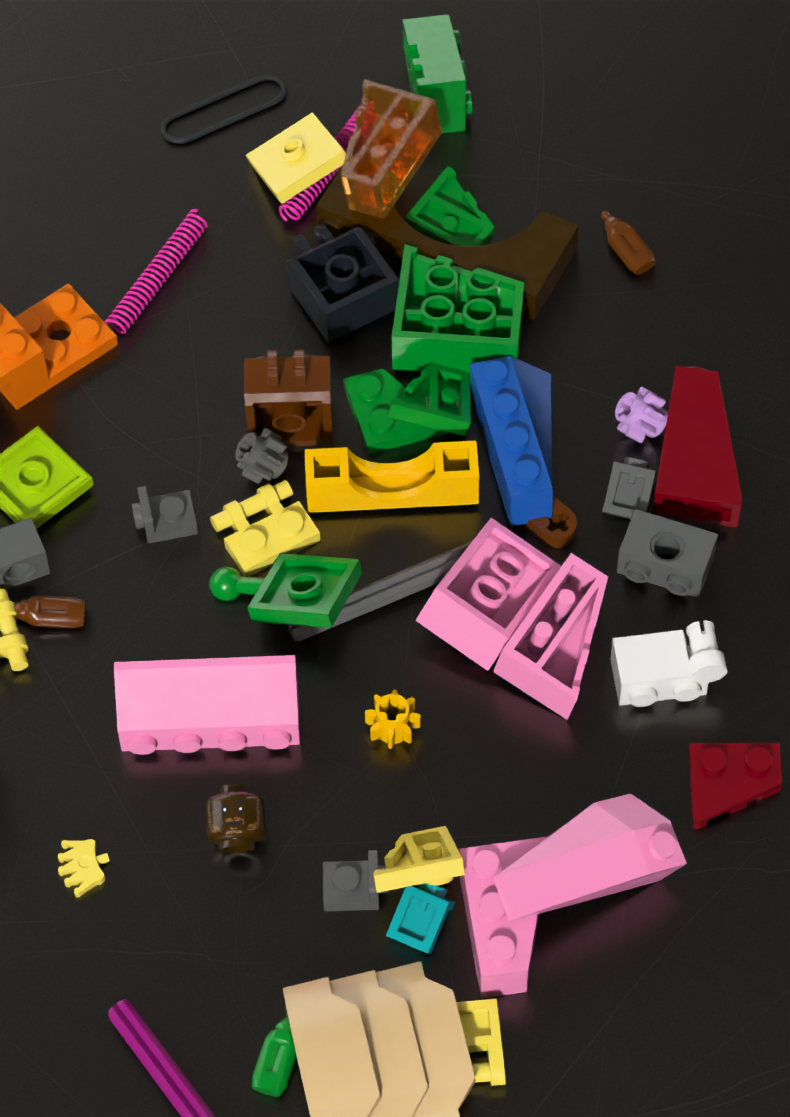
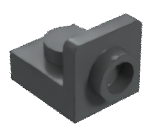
(629, 488)
(165, 515)
(351, 884)

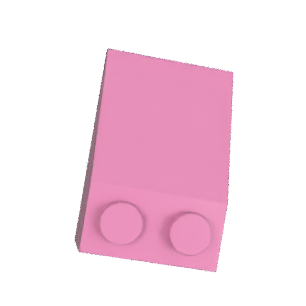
(488, 593)

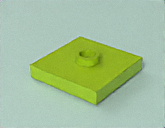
(39, 478)

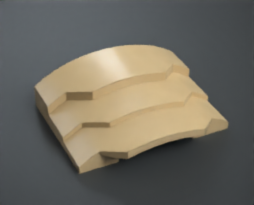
(380, 1045)

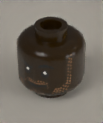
(235, 819)

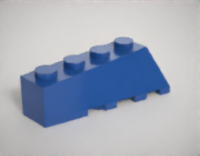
(515, 423)

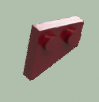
(731, 777)

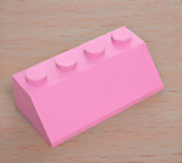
(207, 704)

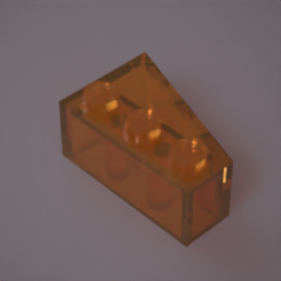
(387, 146)

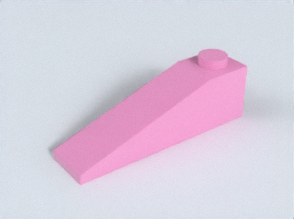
(593, 855)

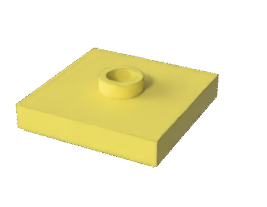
(297, 158)

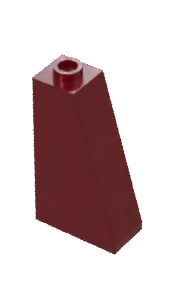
(697, 456)

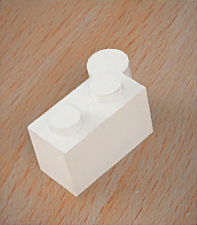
(664, 667)

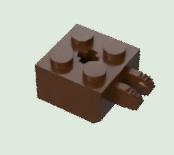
(290, 397)

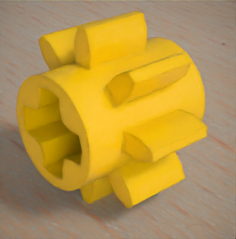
(396, 730)

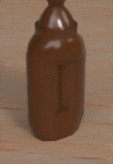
(628, 244)
(52, 611)

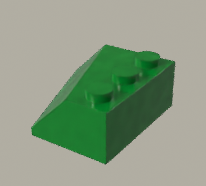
(453, 314)

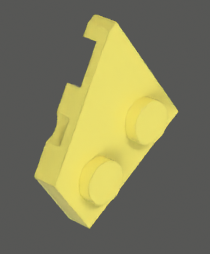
(420, 858)

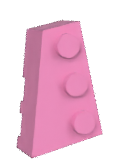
(555, 637)
(499, 947)

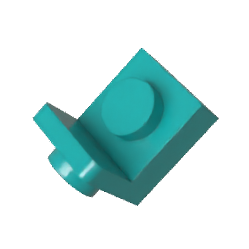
(420, 916)

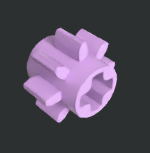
(641, 414)

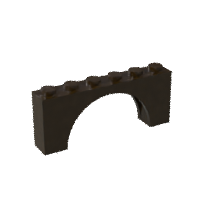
(531, 256)

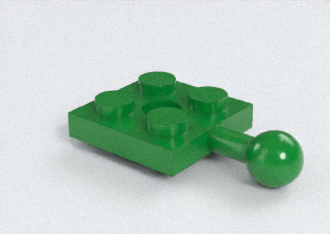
(295, 590)

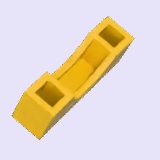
(439, 477)

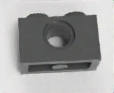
(655, 536)

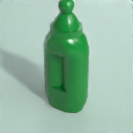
(275, 1061)

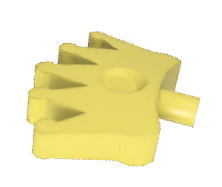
(82, 865)

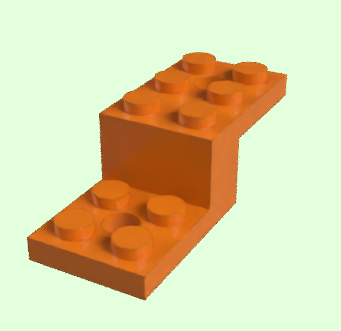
(35, 362)

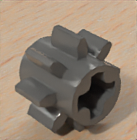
(261, 456)

